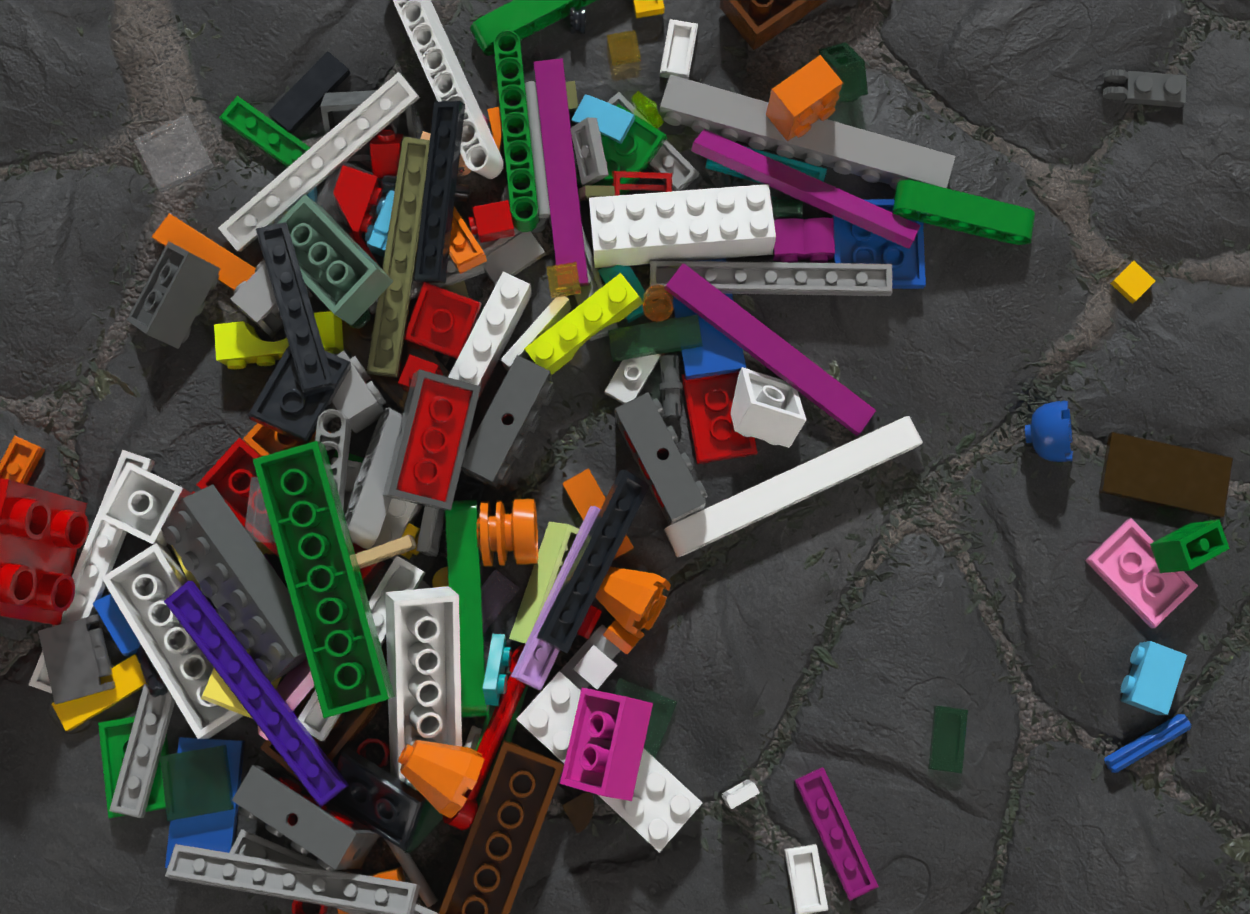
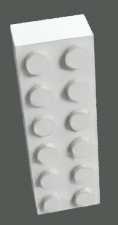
(682, 225)
(140, 594)
(423, 669)
(659, 799)

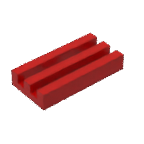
(646, 187)

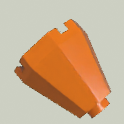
(633, 598)
(441, 773)

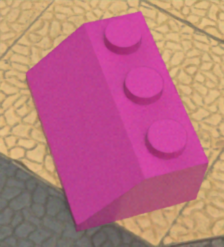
(606, 744)

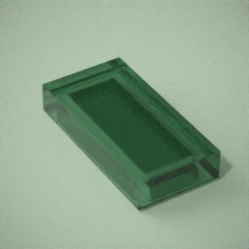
(948, 739)

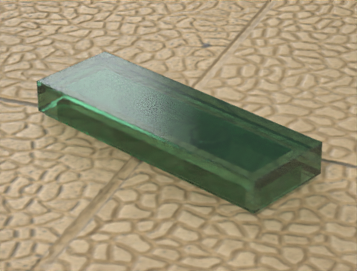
(655, 338)

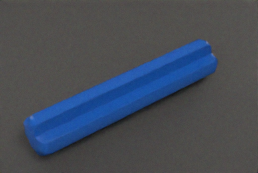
(1147, 743)

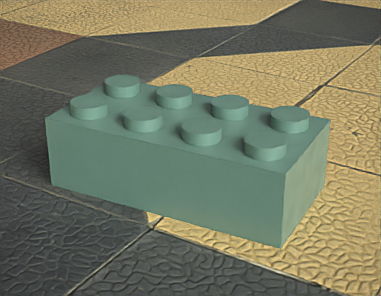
(333, 262)

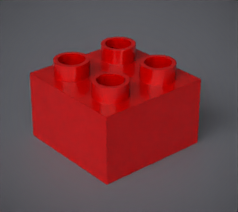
(38, 551)

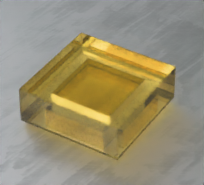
(623, 48)
(563, 280)

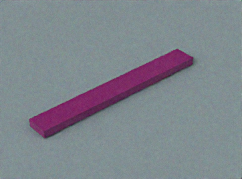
(560, 165)
(806, 188)
(770, 349)

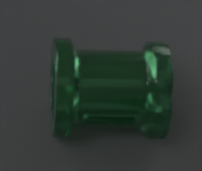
(786, 208)

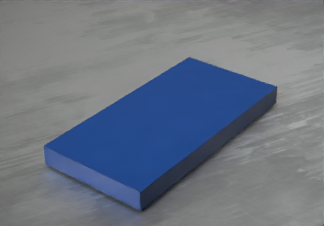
(718, 353)
(211, 830)

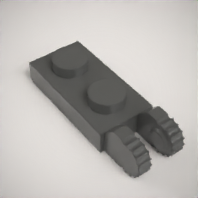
(1146, 88)

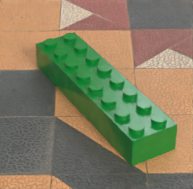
(323, 579)

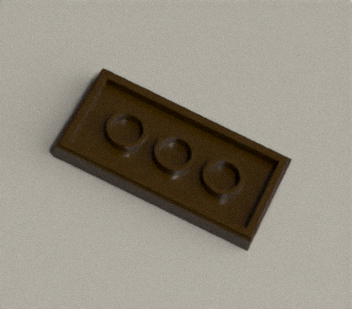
(359, 343)
(1166, 475)

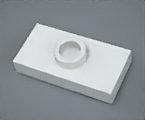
(631, 378)

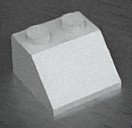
(766, 408)
(142, 503)

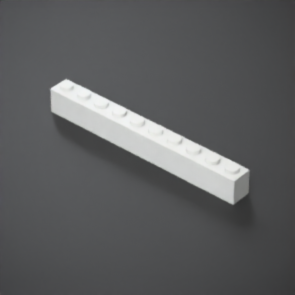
(474, 367)

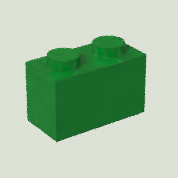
(1189, 546)

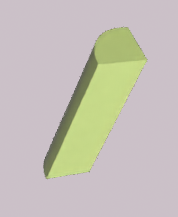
(551, 557)

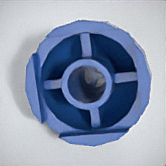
(1051, 432)

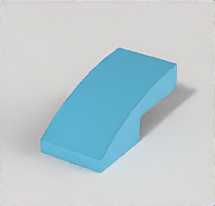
(612, 120)

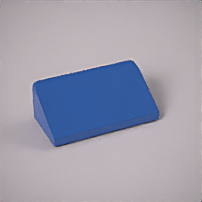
(117, 625)

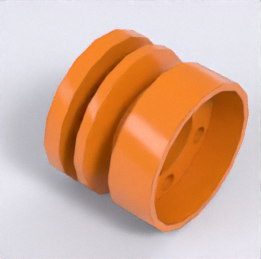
(508, 532)

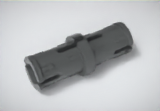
(670, 386)

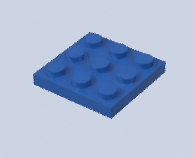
(864, 247)

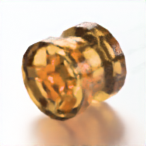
(657, 310)

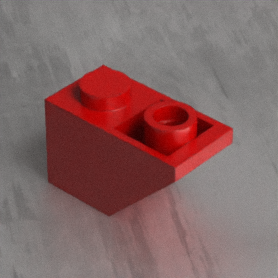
(354, 196)

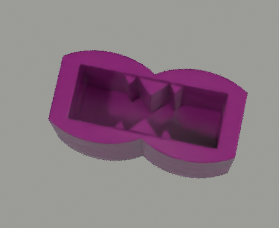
(804, 240)

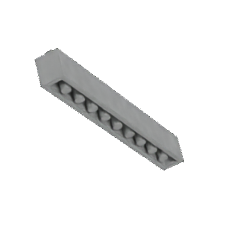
(825, 144)

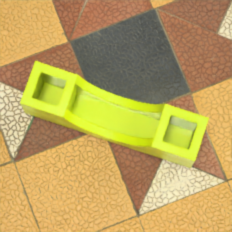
(600, 310)
(239, 343)

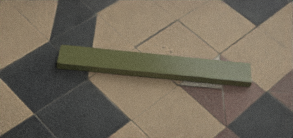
(399, 259)

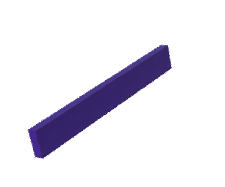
(256, 693)

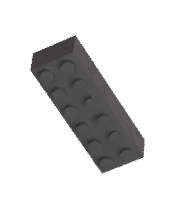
(237, 580)

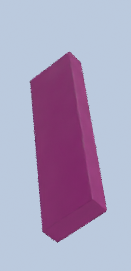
(836, 833)

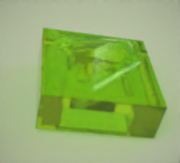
(647, 108)

